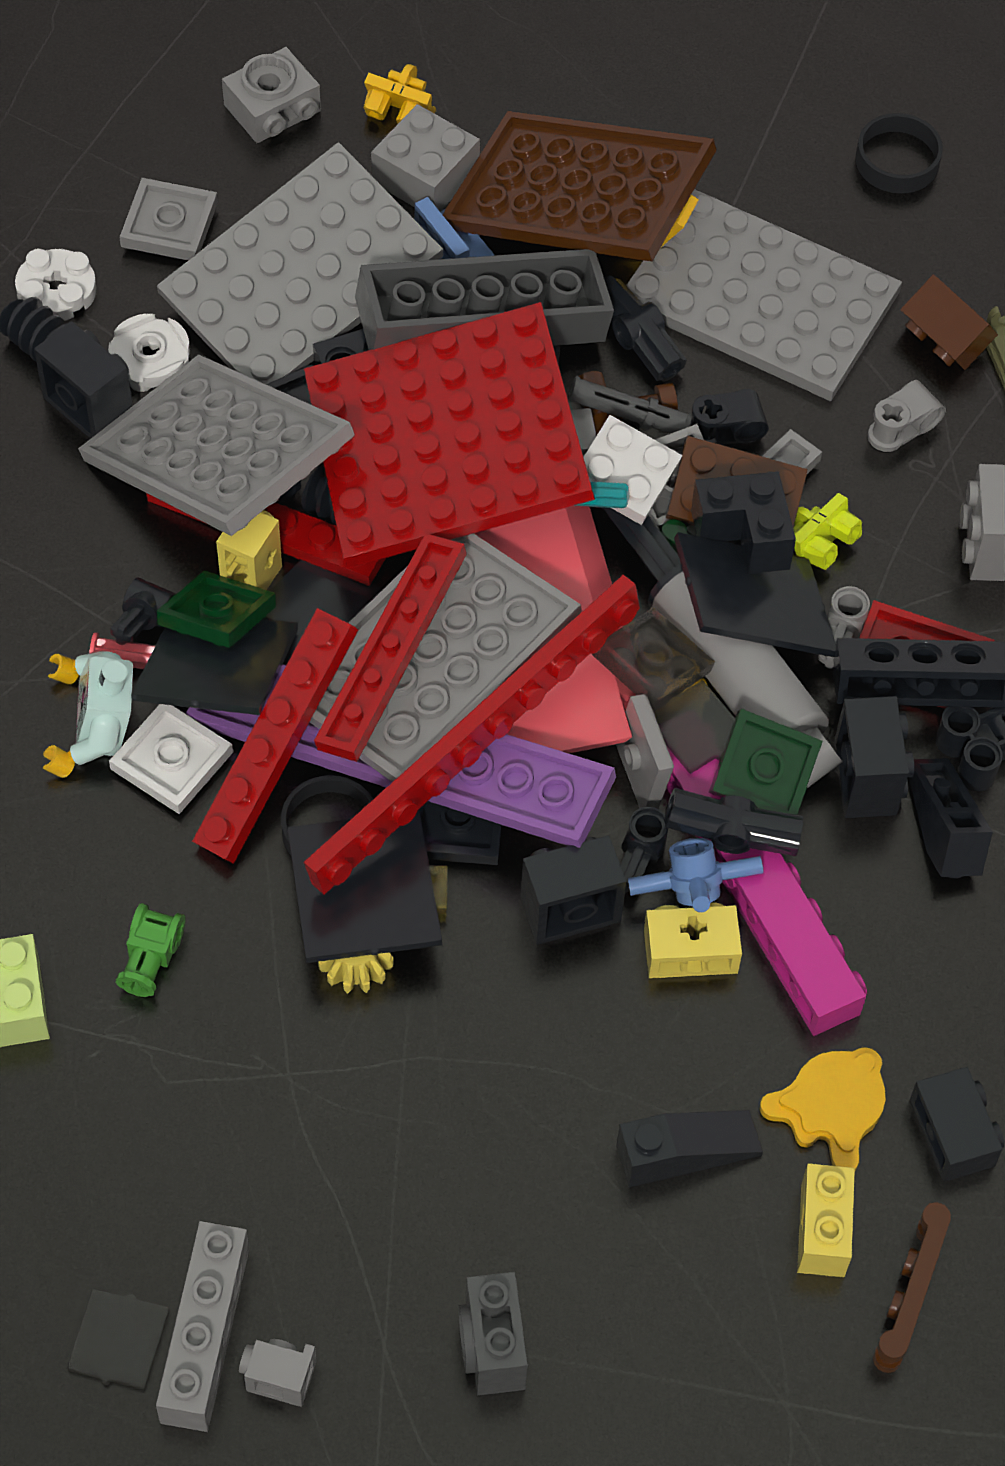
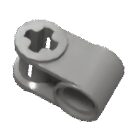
(904, 417)

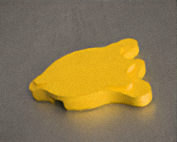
(832, 1100)

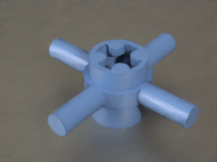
(695, 874)

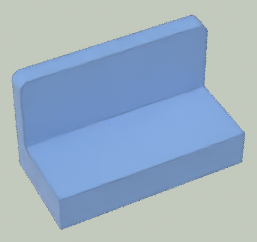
(454, 243)

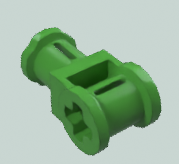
(149, 946)

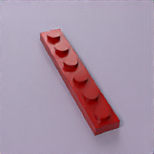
(308, 541)
(390, 647)
(275, 735)

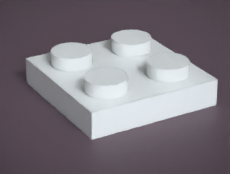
(631, 458)
(171, 757)

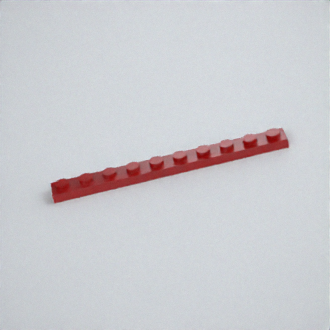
(472, 735)

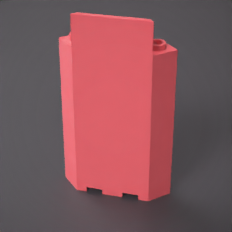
(592, 702)

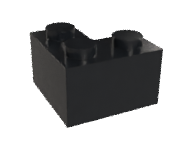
(750, 511)

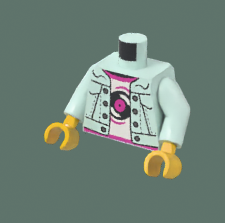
(101, 707)

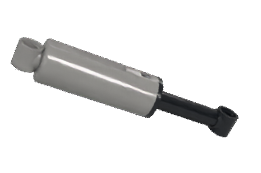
(744, 671)

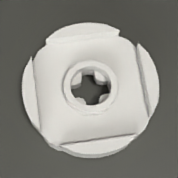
(57, 265)
(144, 331)

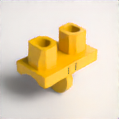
(398, 90)

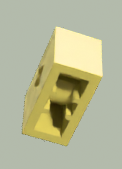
(252, 552)
(673, 953)
(826, 1220)

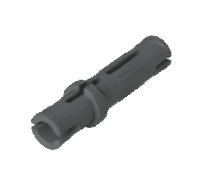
(611, 401)

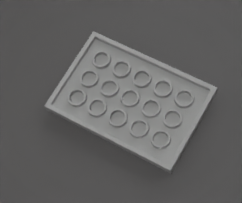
(294, 267)
(766, 296)
(216, 444)
(477, 639)

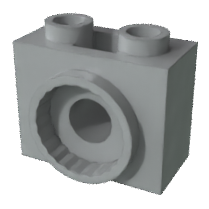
(271, 94)

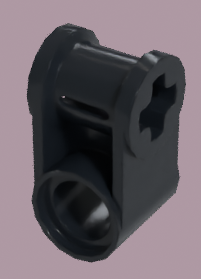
(731, 416)

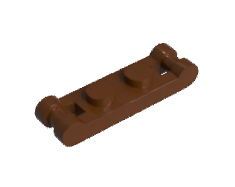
(907, 1306)

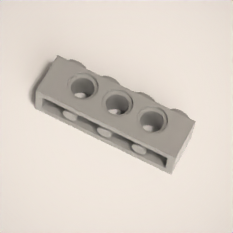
(203, 1327)

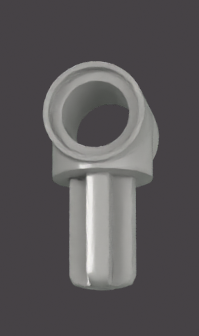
(849, 600)

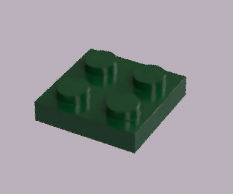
(216, 609)
(766, 763)

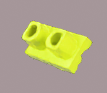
(820, 527)

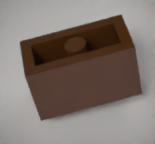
(949, 322)

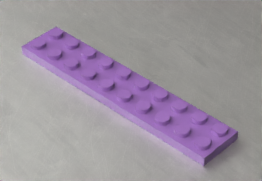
(508, 784)

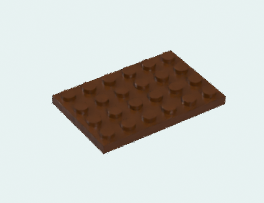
(580, 185)

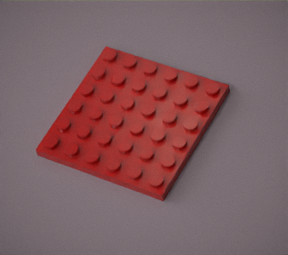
(449, 435)

